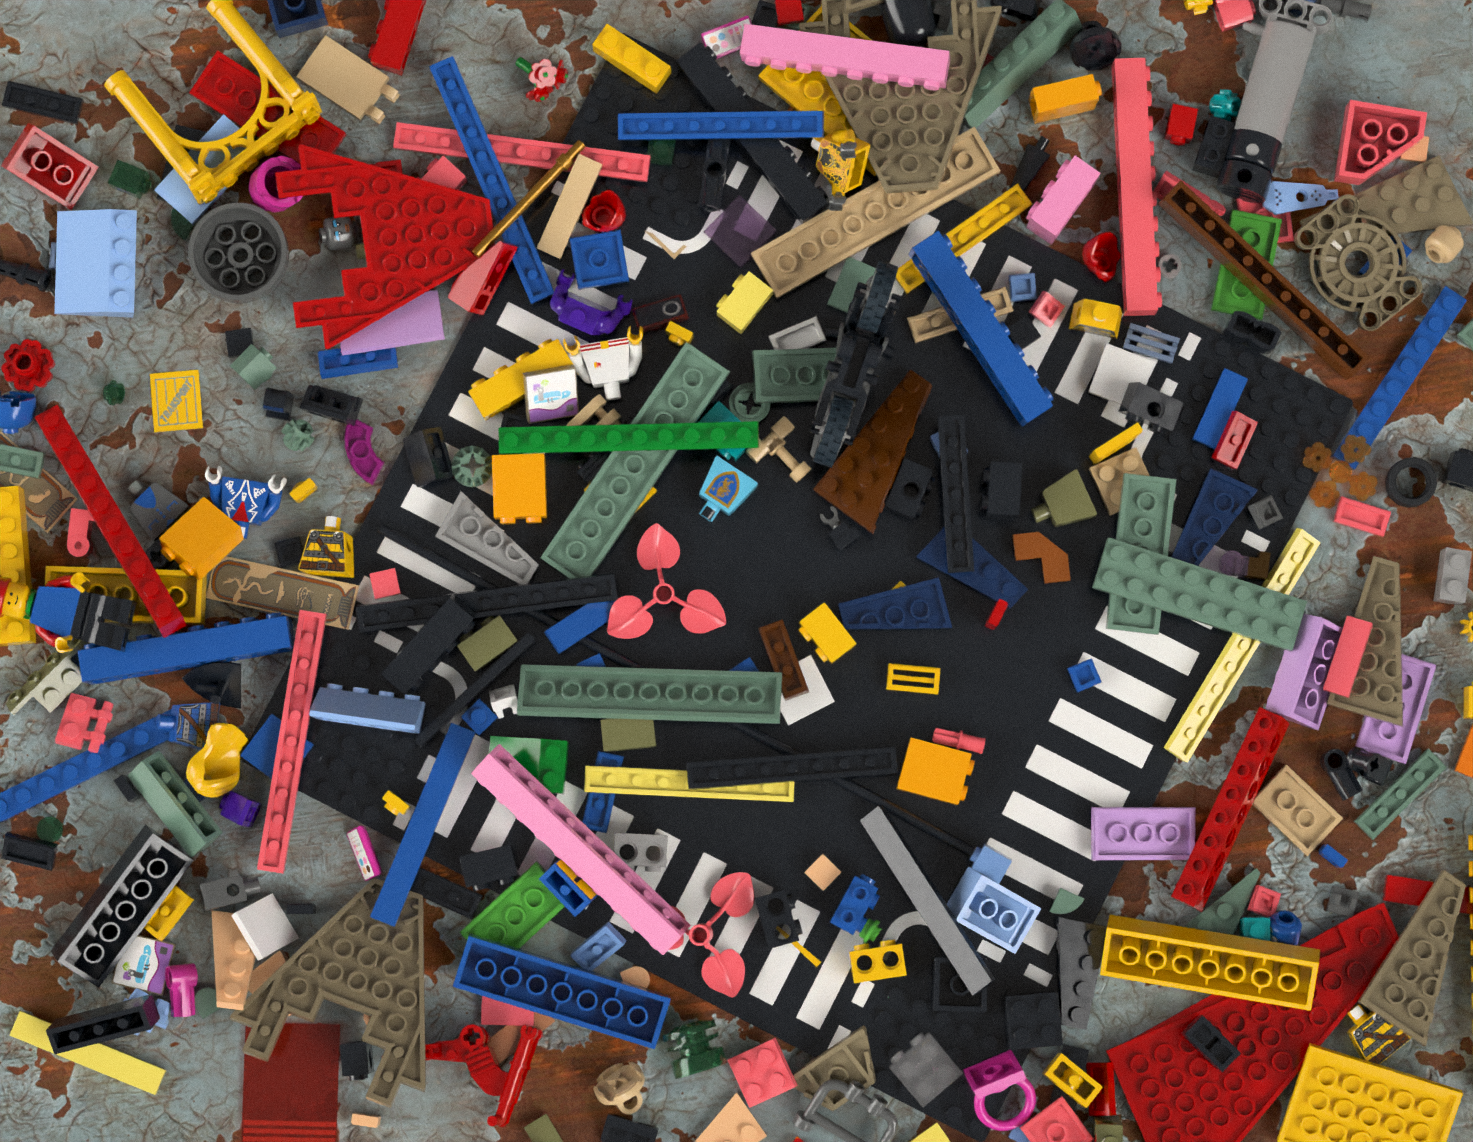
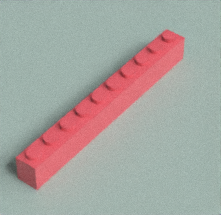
(1135, 187)

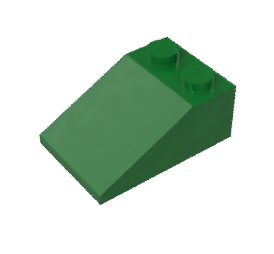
(541, 757)

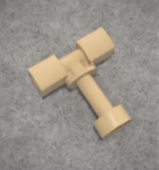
(774, 443)

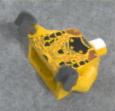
(842, 162)

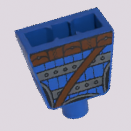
(189, 723)

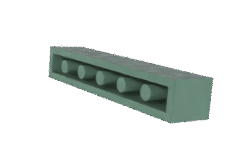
(1021, 60)

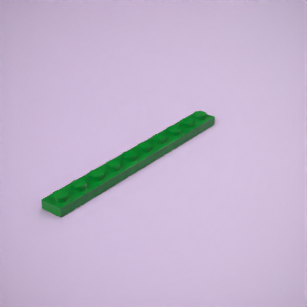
(629, 437)

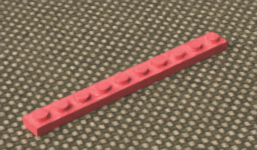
(520, 151)
(291, 741)

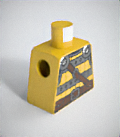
(1096, 318)
(328, 551)
(1374, 1036)

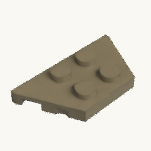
(844, 1061)

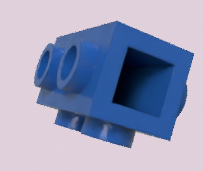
(854, 904)

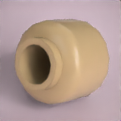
(1444, 244)

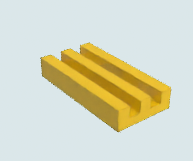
(890, 676)

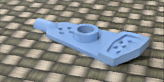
(1288, 196)

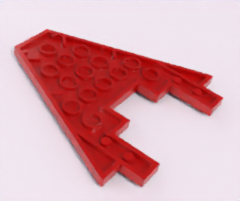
(411, 237)

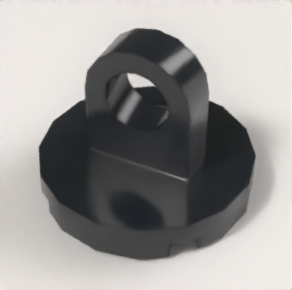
(1094, 46)

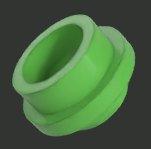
(870, 931)

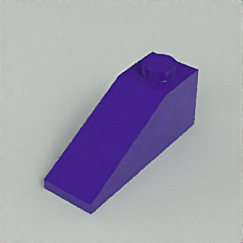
(240, 809)

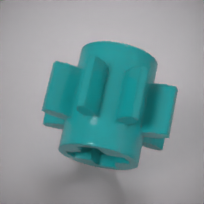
(1225, 105)

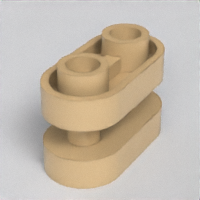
(595, 408)

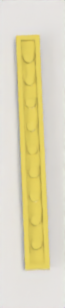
(1237, 653)

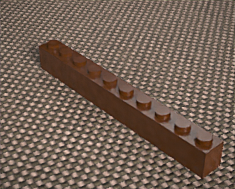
(1263, 280)

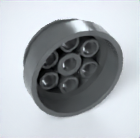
(207, 241)

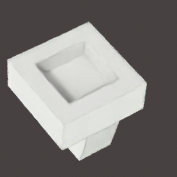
(503, 698)

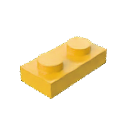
(169, 913)

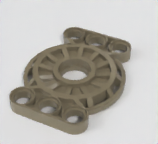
(1383, 258)

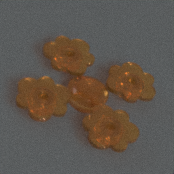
(1340, 471)

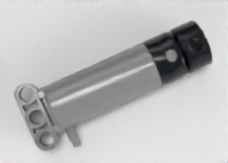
(1269, 96)

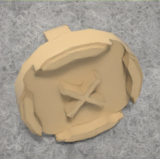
(619, 1085)

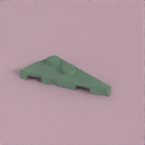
(1226, 911)

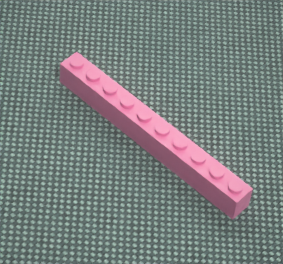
(580, 849)

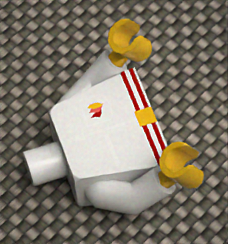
(607, 362)

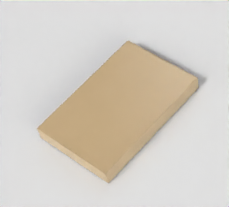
(1296, 810)

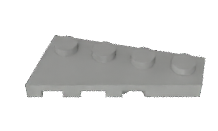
(480, 538)

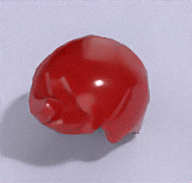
(604, 212)
(1102, 255)

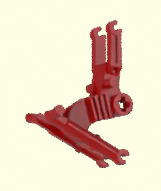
(485, 1066)

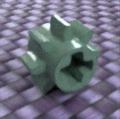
(297, 435)

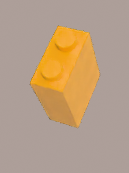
(1064, 98)
(519, 487)
(200, 539)
(935, 771)

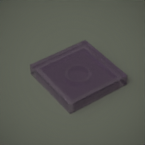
(740, 231)

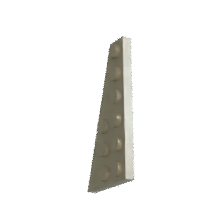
(1409, 201)
(1378, 682)
(1414, 969)

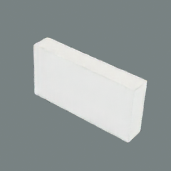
(799, 336)

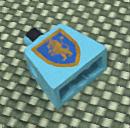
(724, 489)

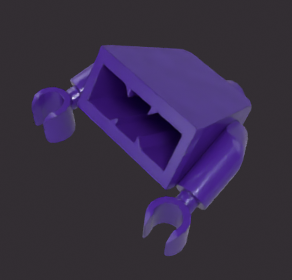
(584, 313)

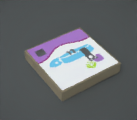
(551, 393)
(145, 965)

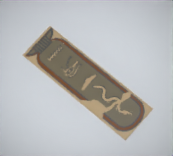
(281, 591)

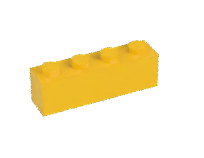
(507, 385)

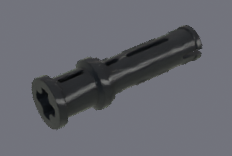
(26, 274)

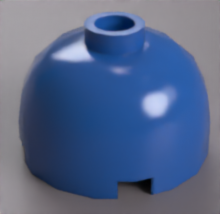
(16, 411)

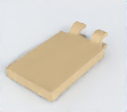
(346, 80)

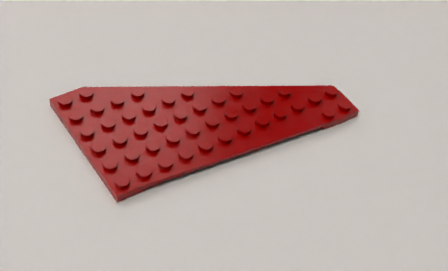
(1186, 1099)

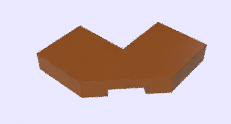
(1053, 559)

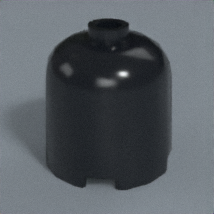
(908, 21)

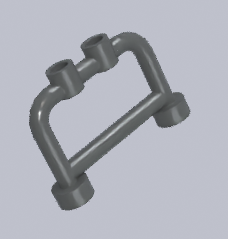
(853, 1092)

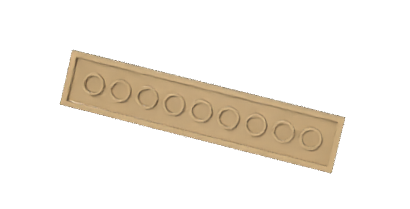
(868, 219)

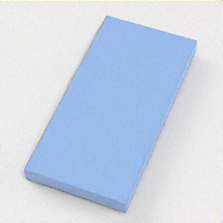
(177, 192)

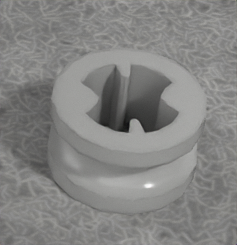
(1165, 259)

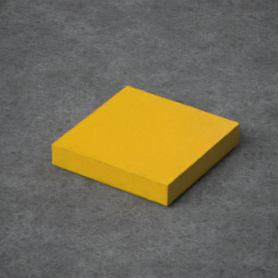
(1116, 443)

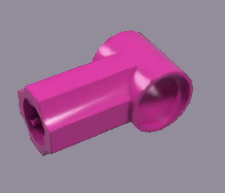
(181, 982)

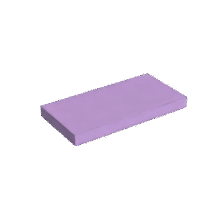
(410, 324)
(1392, 740)
(1142, 833)

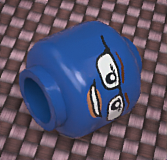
(1285, 928)

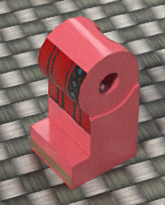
(79, 533)

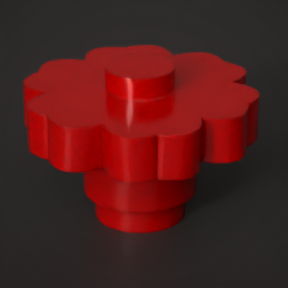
(28, 365)

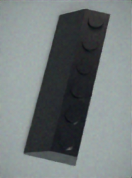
(121, 906)

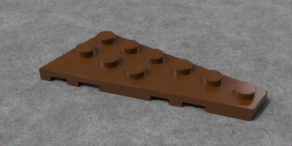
(869, 467)

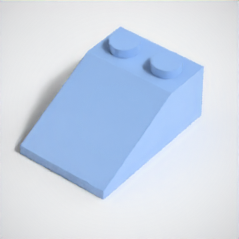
(992, 910)

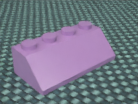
(1303, 672)

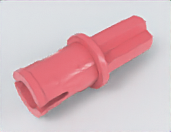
(958, 740)

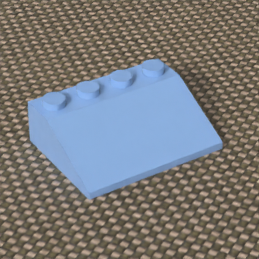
(95, 262)
(368, 710)

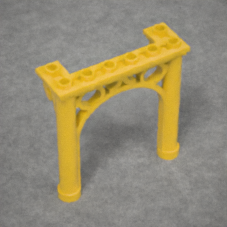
(207, 181)

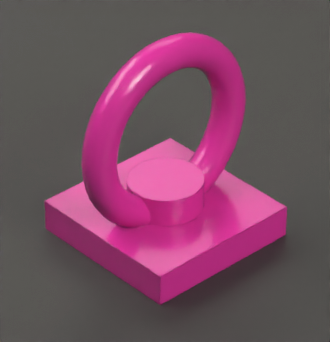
(996, 1076)

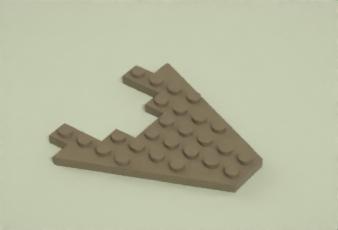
(913, 127)
(361, 968)

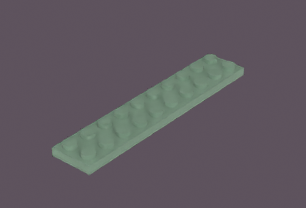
(631, 474)
(650, 694)

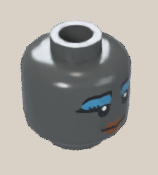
(338, 233)

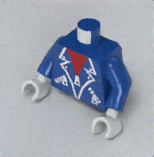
(245, 500)

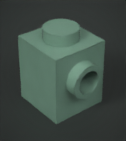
(254, 366)

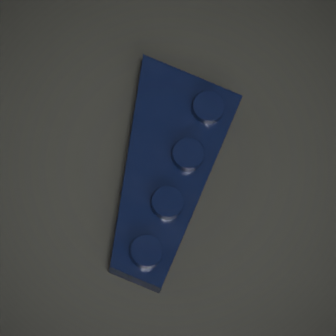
(1211, 515)
(988, 576)
(905, 607)

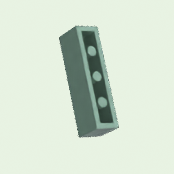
(175, 804)

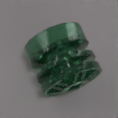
(694, 1048)

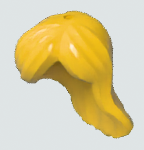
(217, 766)

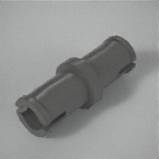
(1348, 8)

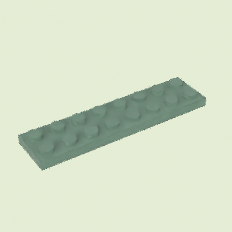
(1199, 594)

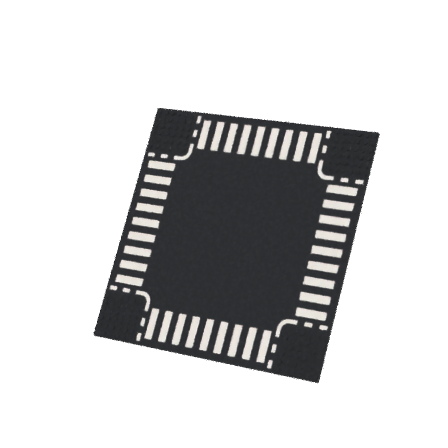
(772, 560)

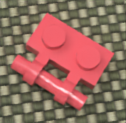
(76, 721)

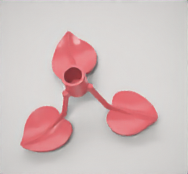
(628, 615)
(725, 970)

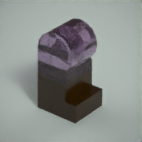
(1235, 564)

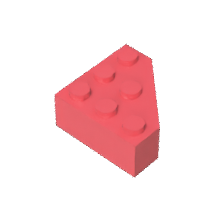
(1375, 138)

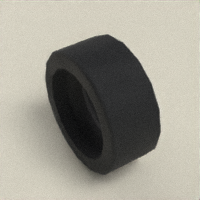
(1425, 468)

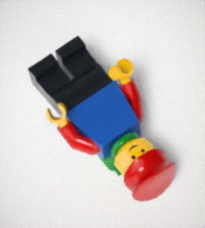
(68, 612)

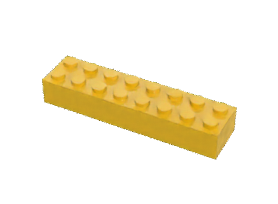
(1210, 962)

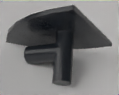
(217, 682)

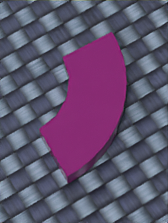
(360, 451)

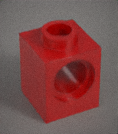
(1180, 124)

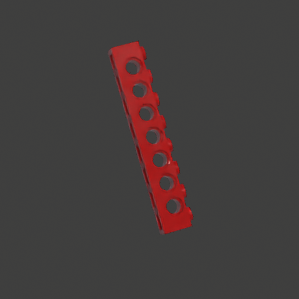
(1230, 809)

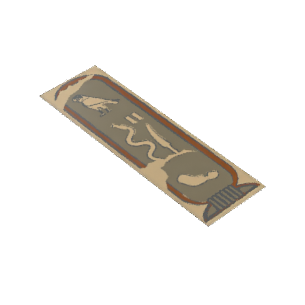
(44, 497)

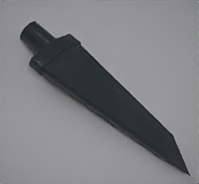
(1031, 163)

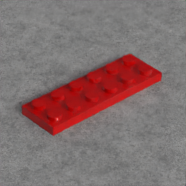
(236, 94)

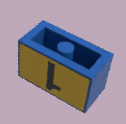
(568, 887)

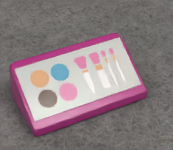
(726, 38)
(364, 853)

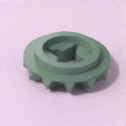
(742, 394)
(463, 474)

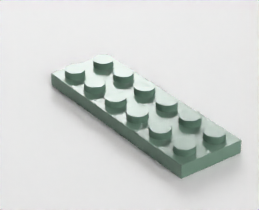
(1145, 523)

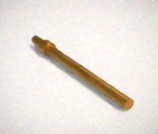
(563, 162)

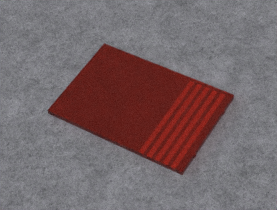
(296, 1089)

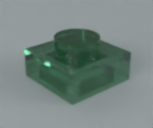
(661, 151)

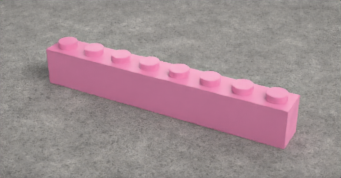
(845, 56)

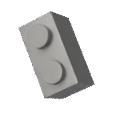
(1452, 576)

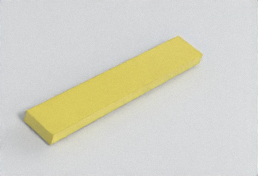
(95, 1056)

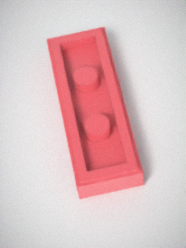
(1347, 656)

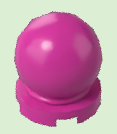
(264, 185)

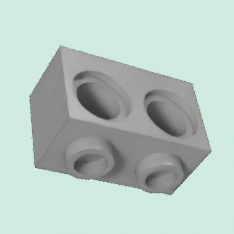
(641, 843)

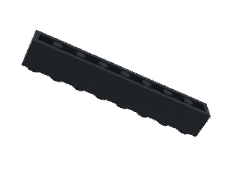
(767, 154)

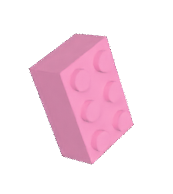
(1061, 199)

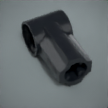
(1342, 776)

